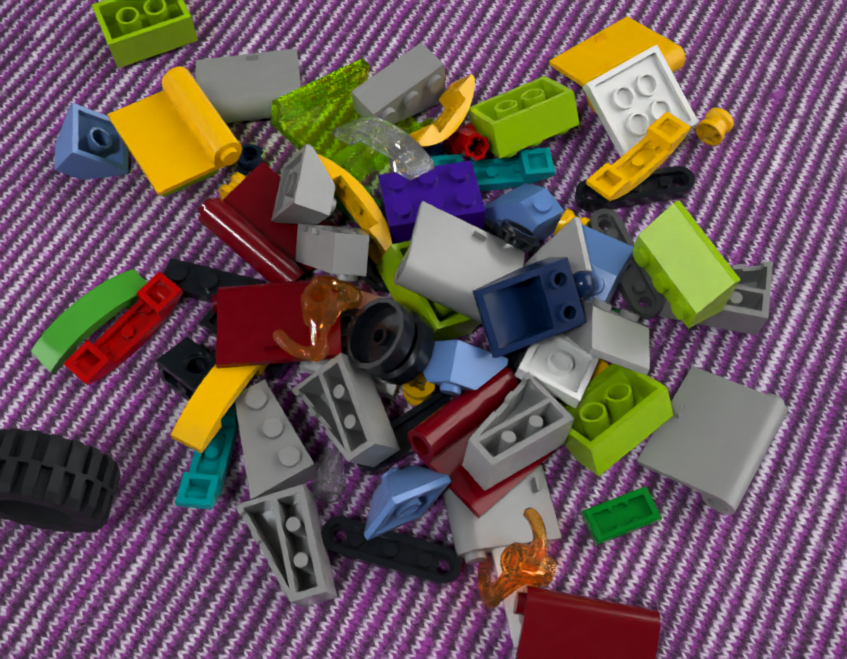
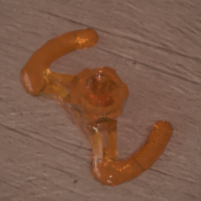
(319, 313)
(519, 565)

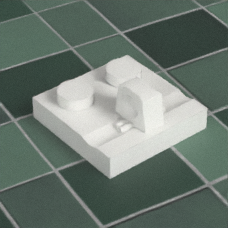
(559, 367)

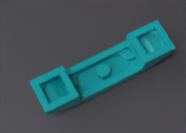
(510, 172)
(208, 470)

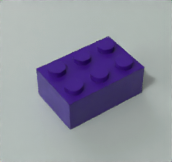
(446, 187)

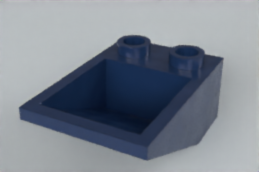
(532, 304)

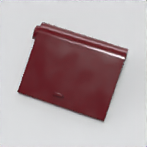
(246, 227)
(251, 315)
(445, 435)
(583, 627)

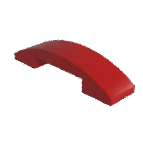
(128, 333)

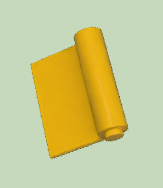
(612, 48)
(176, 133)

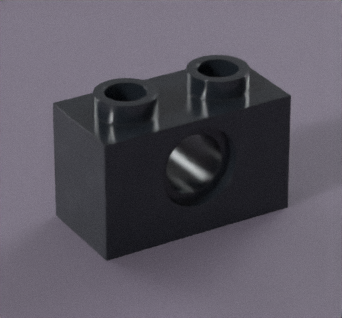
(185, 366)

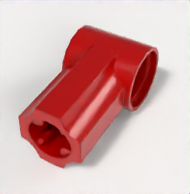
(467, 143)

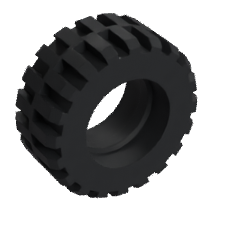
(55, 482)

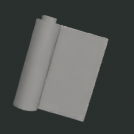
(248, 83)
(452, 260)
(715, 438)
(503, 522)

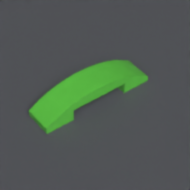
(85, 318)

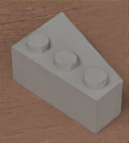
(402, 87)
(333, 250)
(748, 304)
(350, 411)
(517, 434)
(270, 444)
(291, 538)

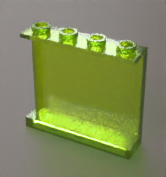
(325, 104)

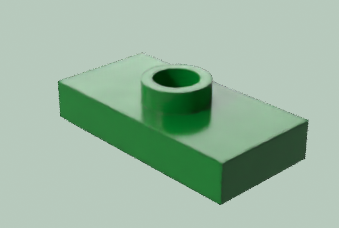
(621, 516)

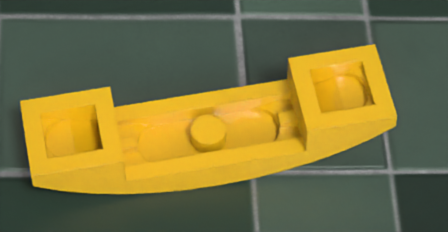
(456, 102)
(640, 160)
(361, 207)
(209, 404)

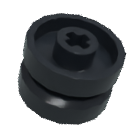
(390, 341)

